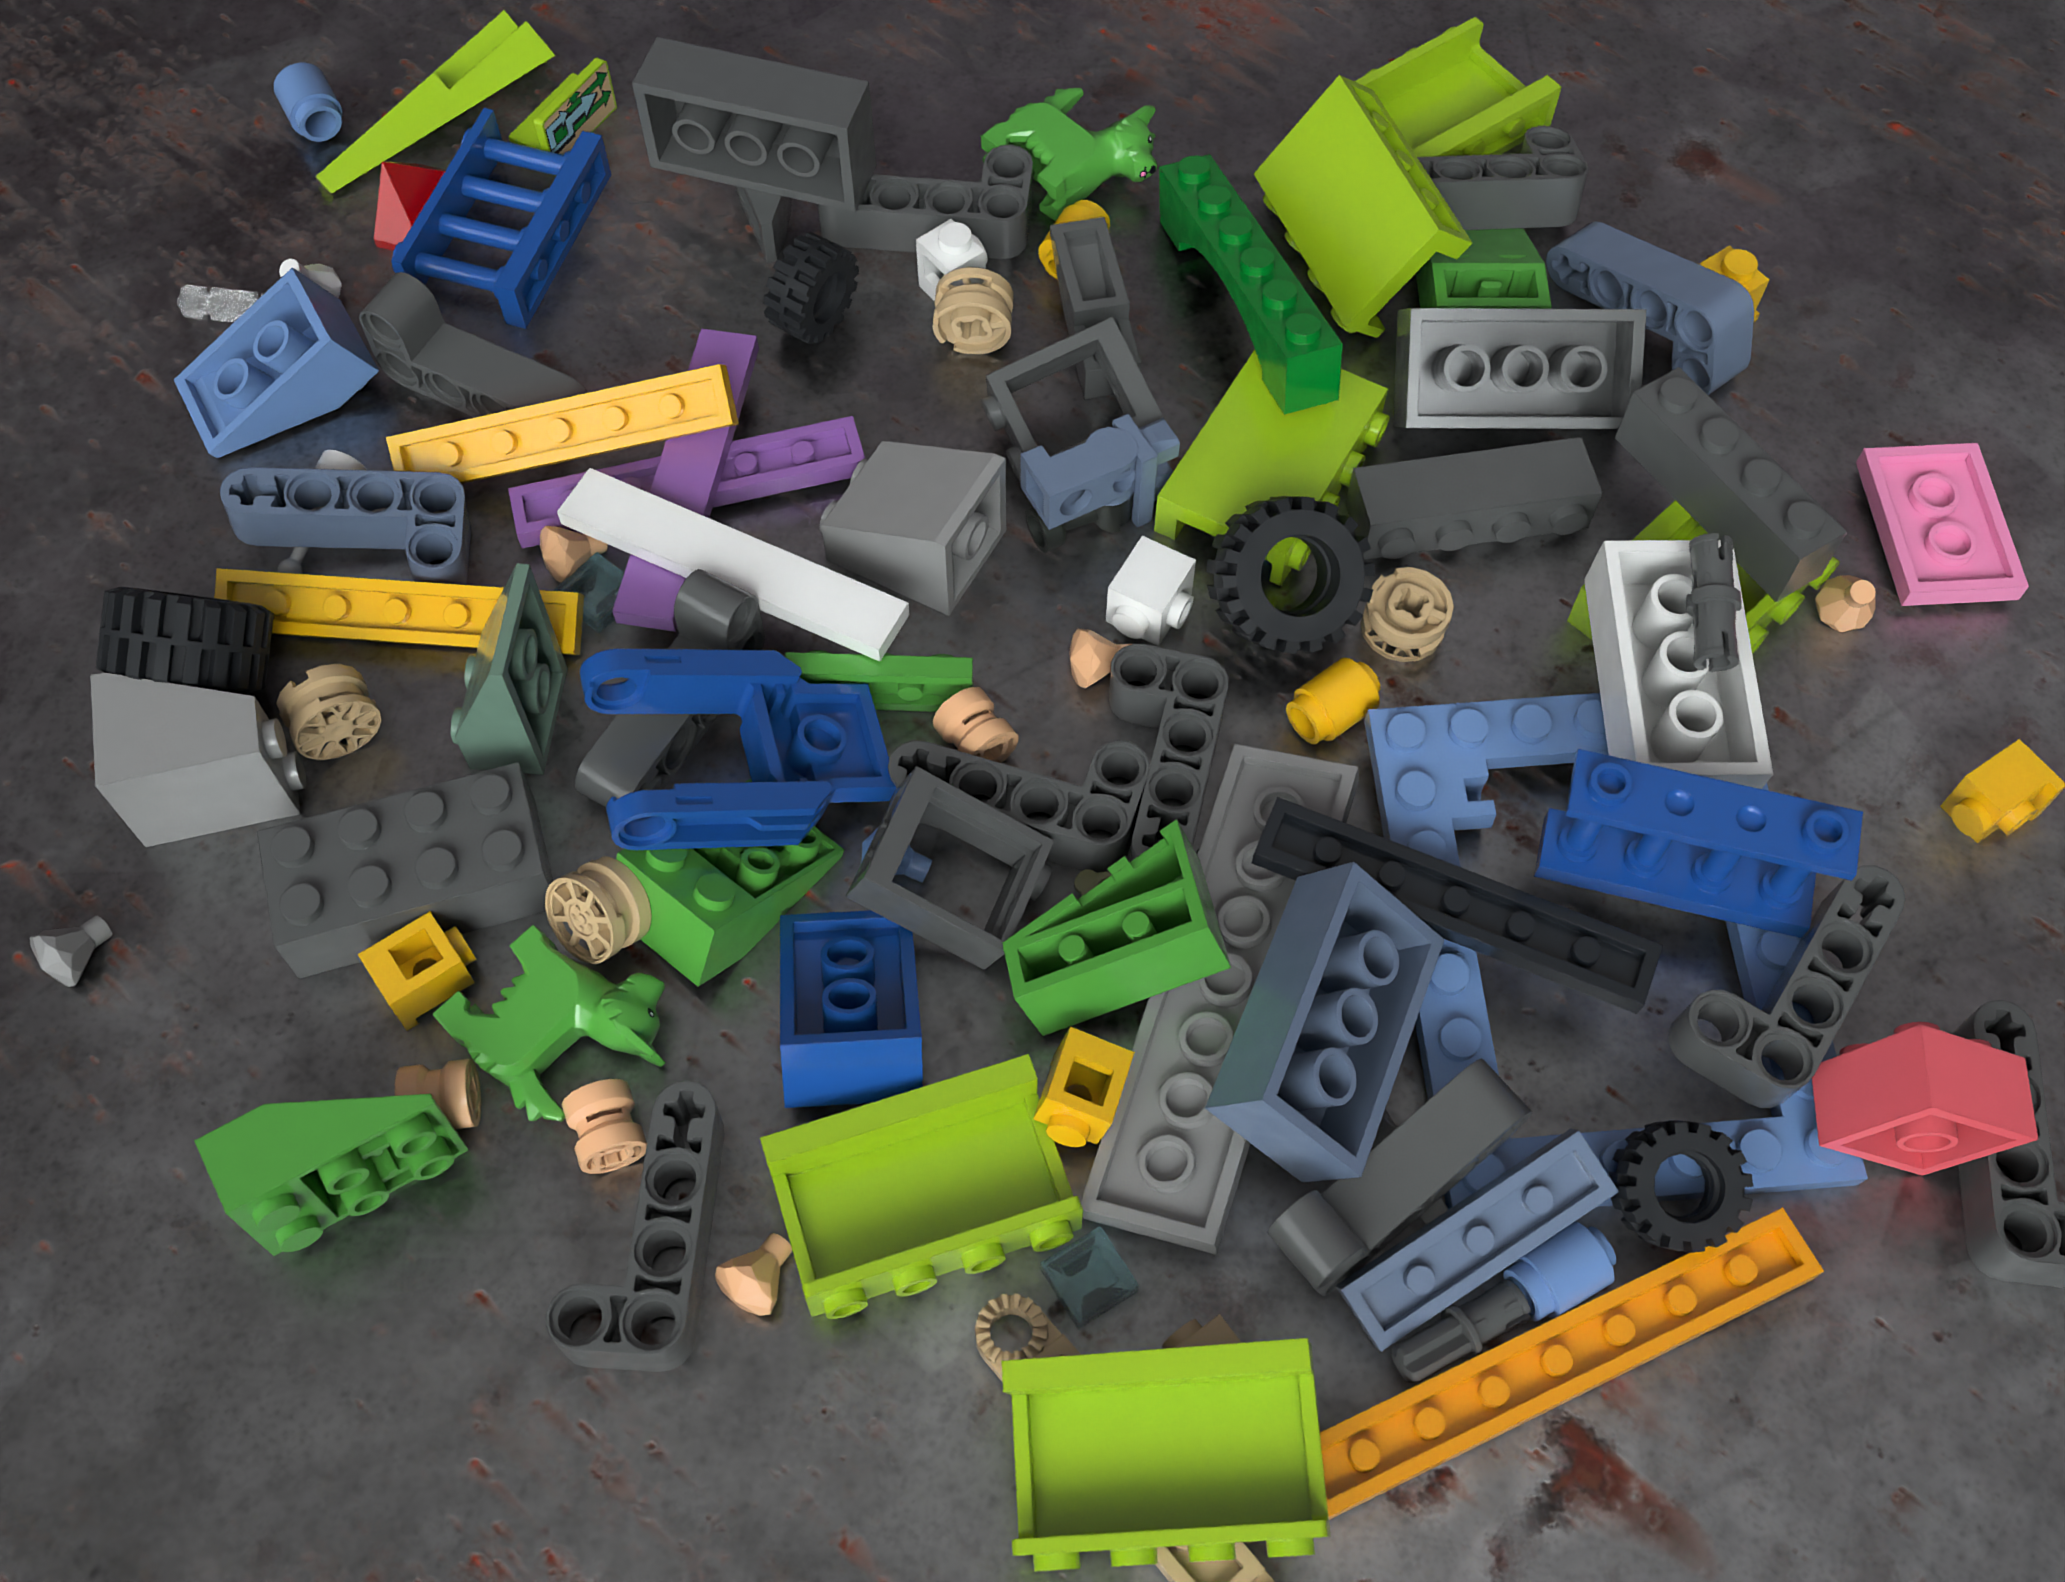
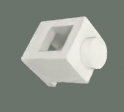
(946, 250)

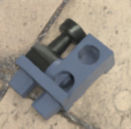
(1097, 481)

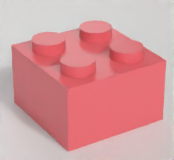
(1923, 1100)

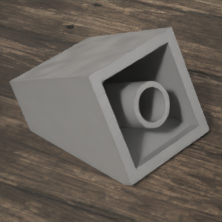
(919, 520)
(189, 759)

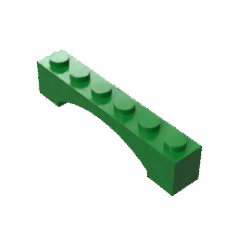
(1288, 331)

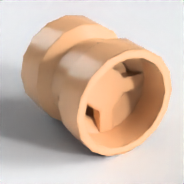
(974, 729)
(452, 1087)
(604, 1126)

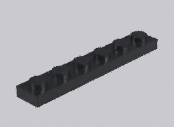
(1470, 907)

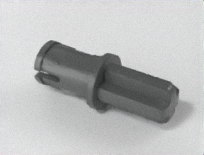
(1461, 1331)

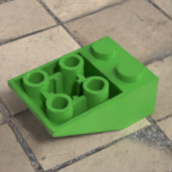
(1494, 272)
(724, 900)
(313, 1163)

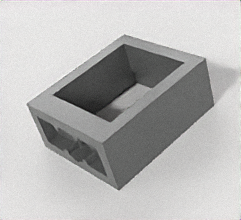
(1115, 360)
(977, 824)

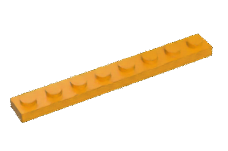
(1561, 1360)

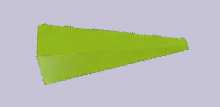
(472, 74)

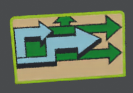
(574, 106)

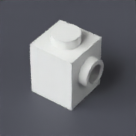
(1151, 592)

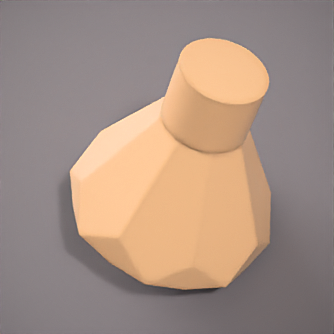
(567, 550)
(1846, 603)
(1091, 656)
(754, 1277)

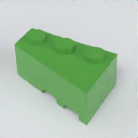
(1121, 940)

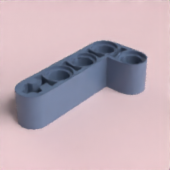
(1687, 303)
(277, 503)

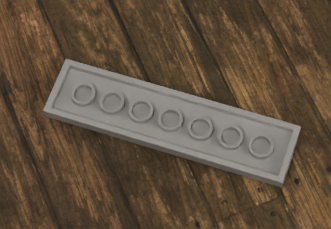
(1165, 1158)

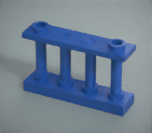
(536, 248)
(1696, 843)

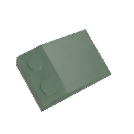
(512, 683)

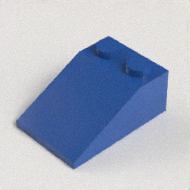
(847, 1009)

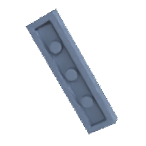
(1476, 1239)

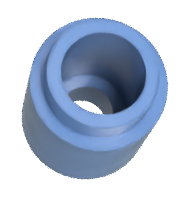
(308, 101)
(1564, 1271)

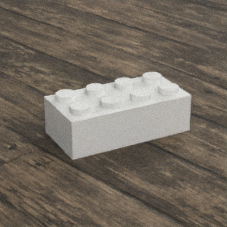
(1650, 692)

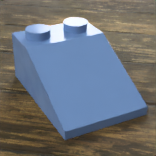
(275, 367)

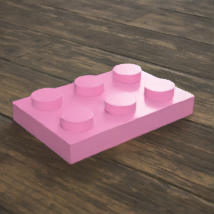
(1941, 524)

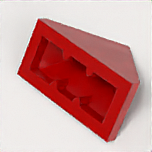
(401, 198)

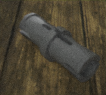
(1713, 602)

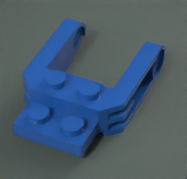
(798, 737)

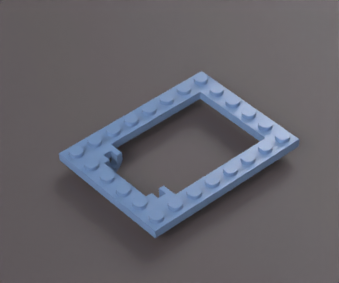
(1429, 784)

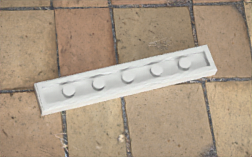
(780, 580)

